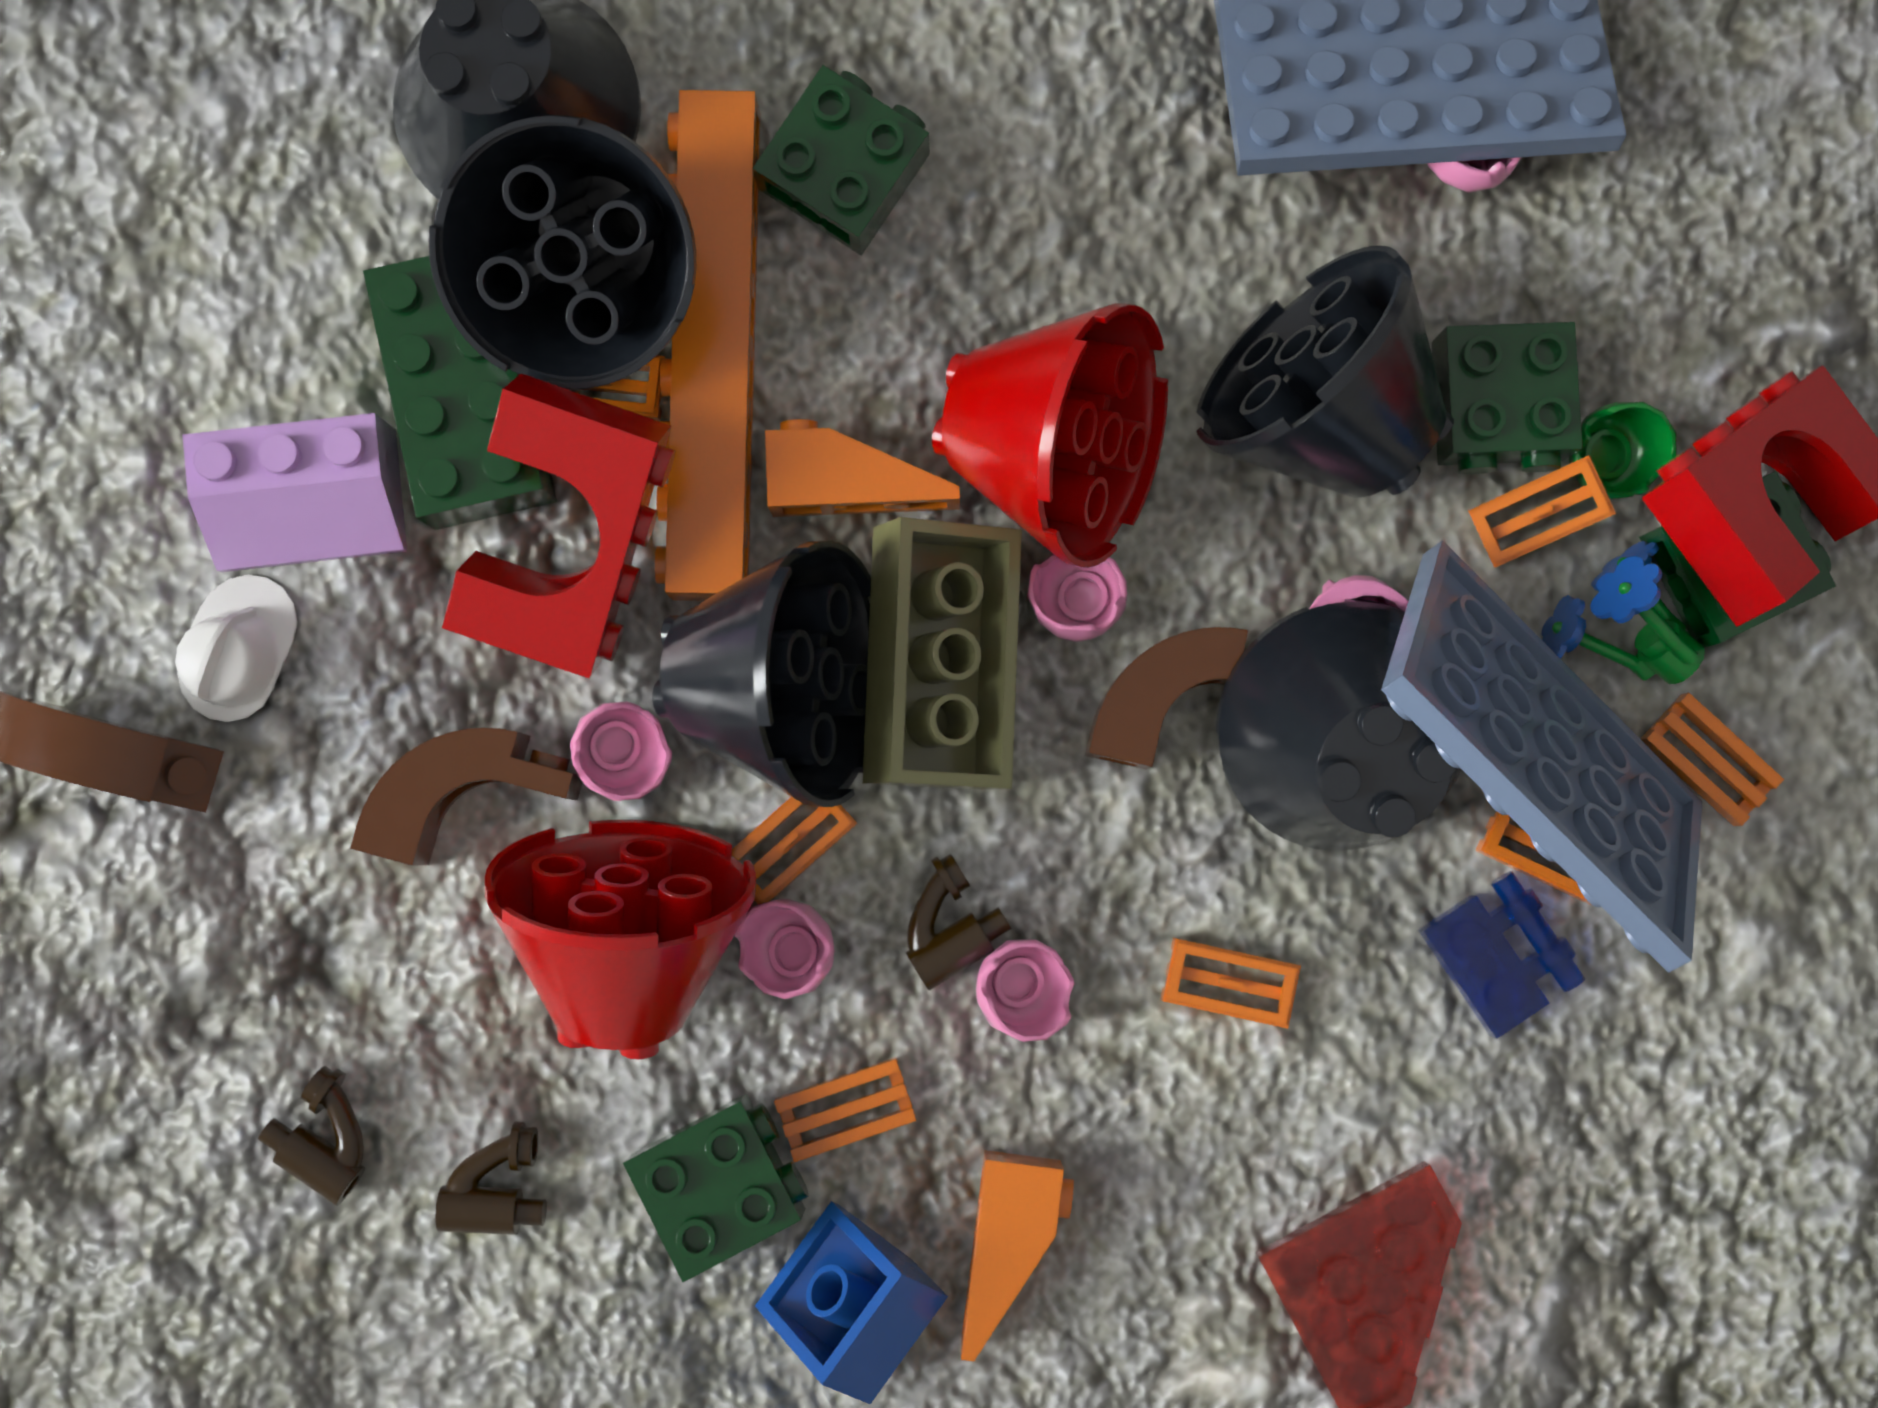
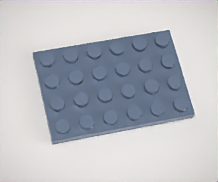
(1414, 82)
(1549, 754)

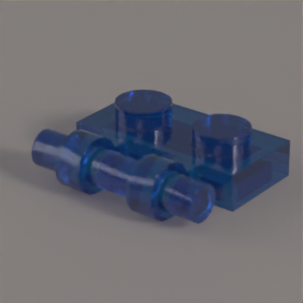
(1485, 965)

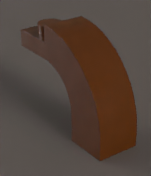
(1139, 698)
(105, 754)
(418, 789)

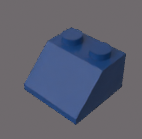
(850, 1304)

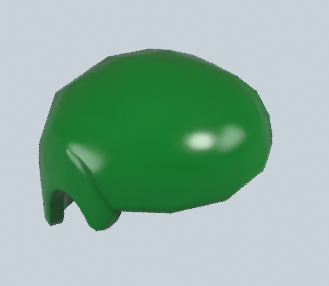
(1627, 446)

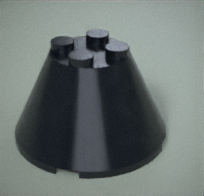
(503, 63)
(562, 251)
(1333, 382)
(777, 672)
(1315, 737)

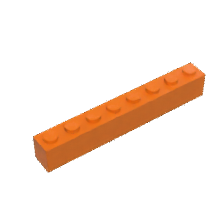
(713, 349)

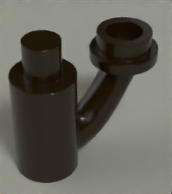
(958, 945)
(311, 1159)
(491, 1210)

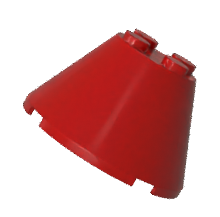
(1061, 427)
(619, 925)

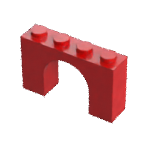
(614, 464)
(1718, 501)

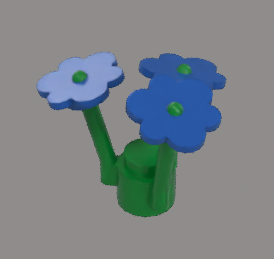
(1629, 589)

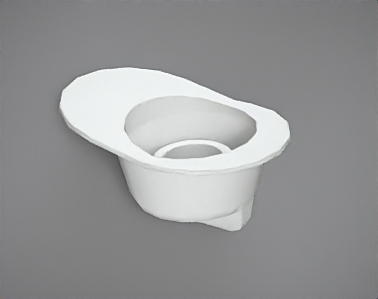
(236, 647)

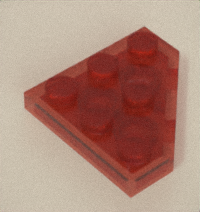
(1368, 1286)

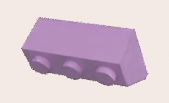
(296, 491)

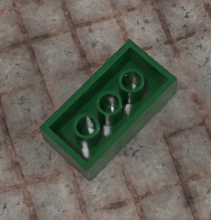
(445, 405)

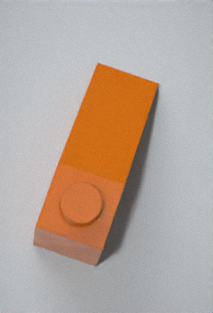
(833, 474)
(1012, 1232)

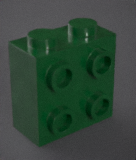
(843, 158)
(1509, 395)
(1694, 601)
(717, 1186)

